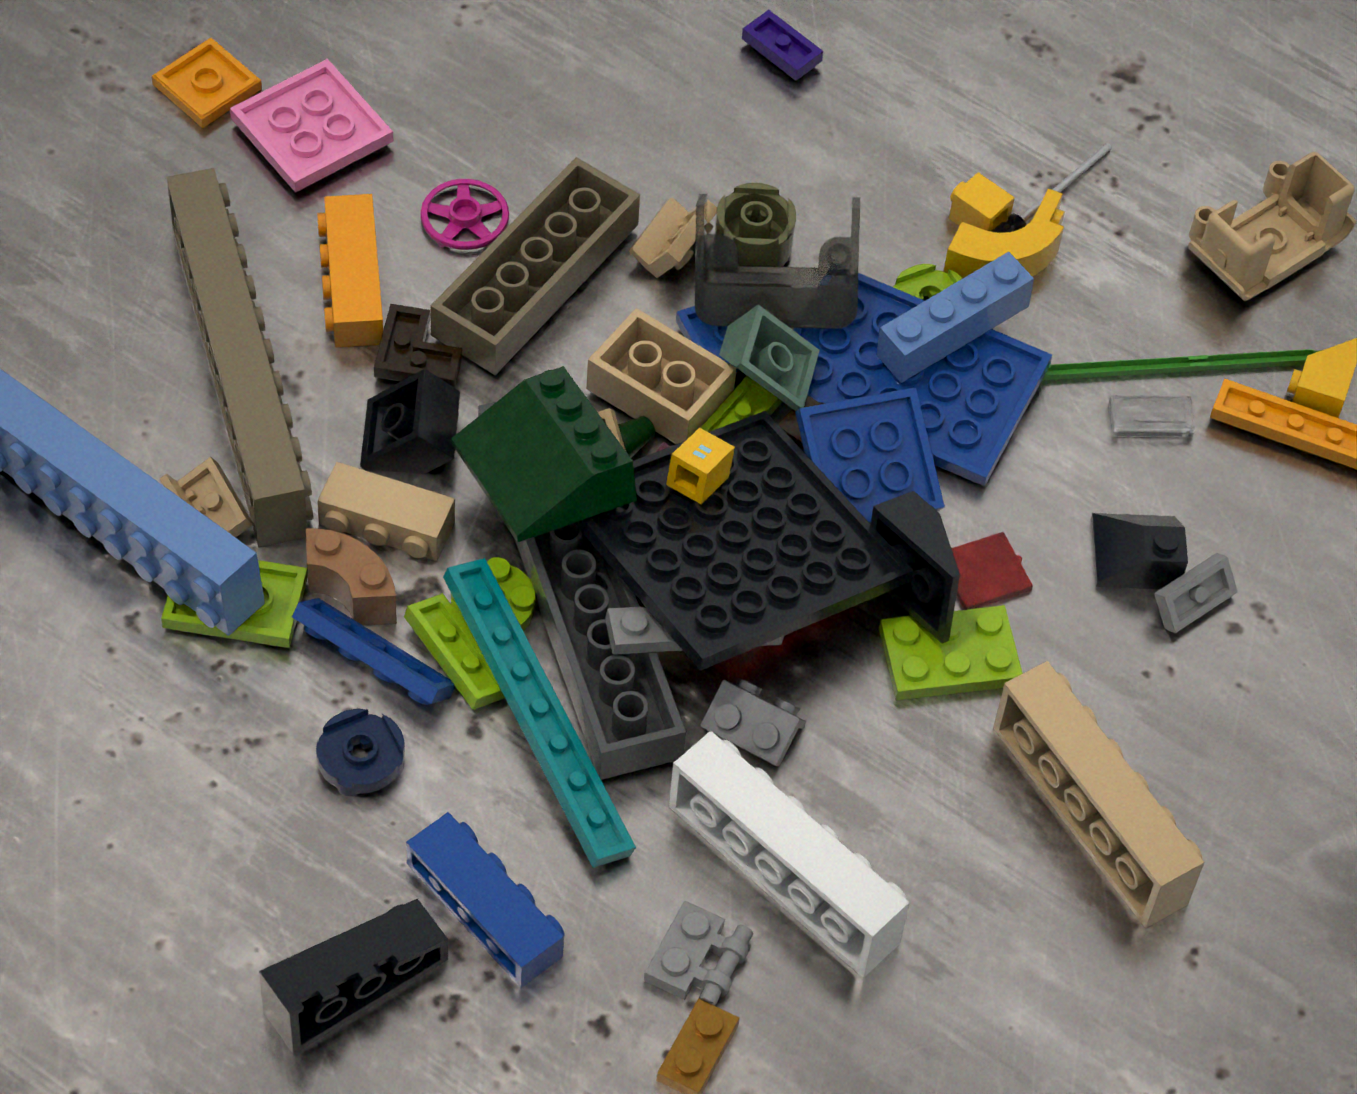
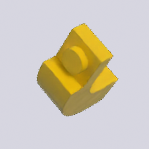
(1031, 245)

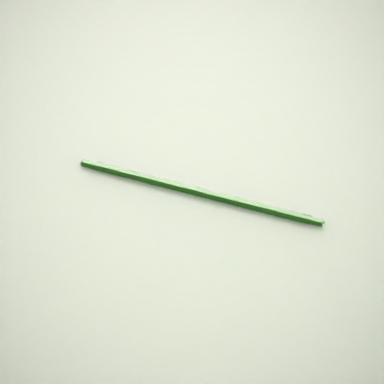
(1177, 364)

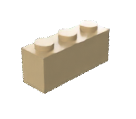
(386, 511)

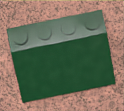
(546, 456)

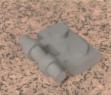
(687, 946)

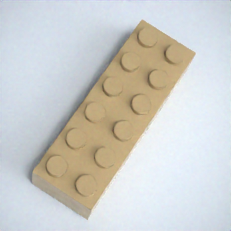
(1098, 794)

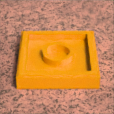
(206, 82)

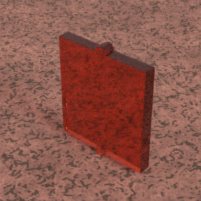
(989, 571)

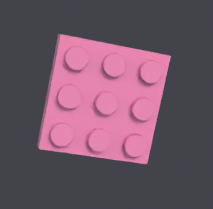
(311, 125)

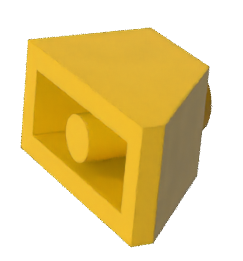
(1325, 378)

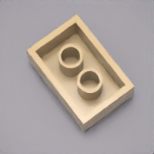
(659, 376)

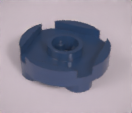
(364, 774)

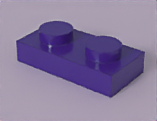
(782, 44)

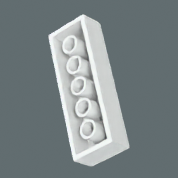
(788, 853)

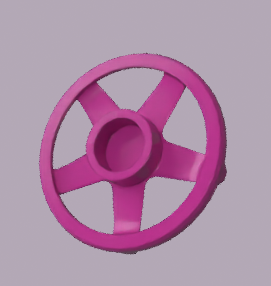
(464, 213)

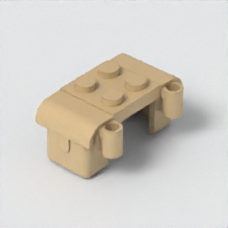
(1280, 235)

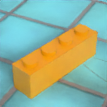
(353, 270)

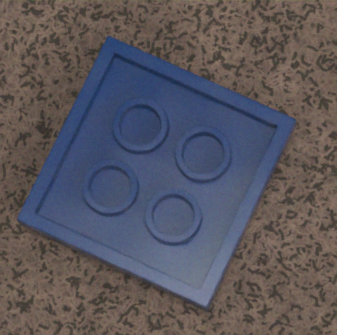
(872, 448)

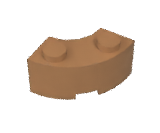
(351, 575)

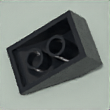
(921, 540)

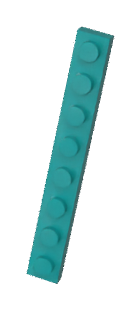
(539, 713)

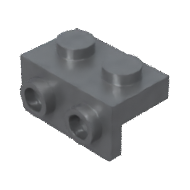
(752, 721)

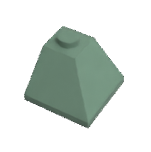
(771, 355)

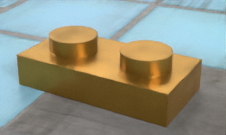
(697, 1048)

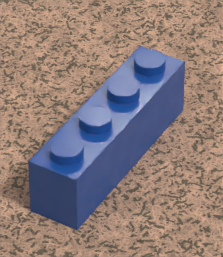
(485, 899)

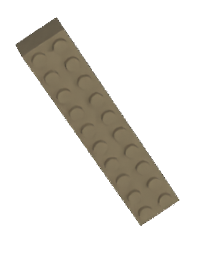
(240, 358)

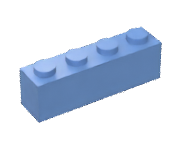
(954, 317)

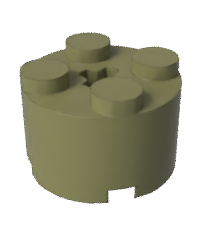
(758, 224)

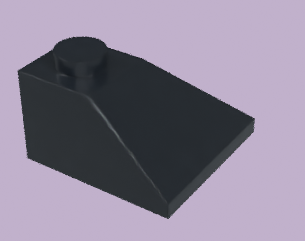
(1138, 550)

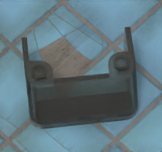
(792, 294)

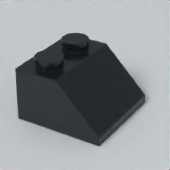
(411, 425)

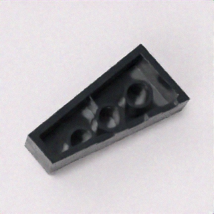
(350, 973)

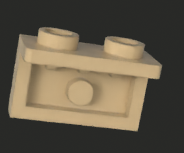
(669, 237)
(212, 495)

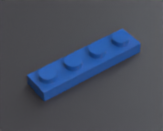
(364, 645)

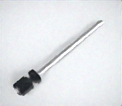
(1017, 222)

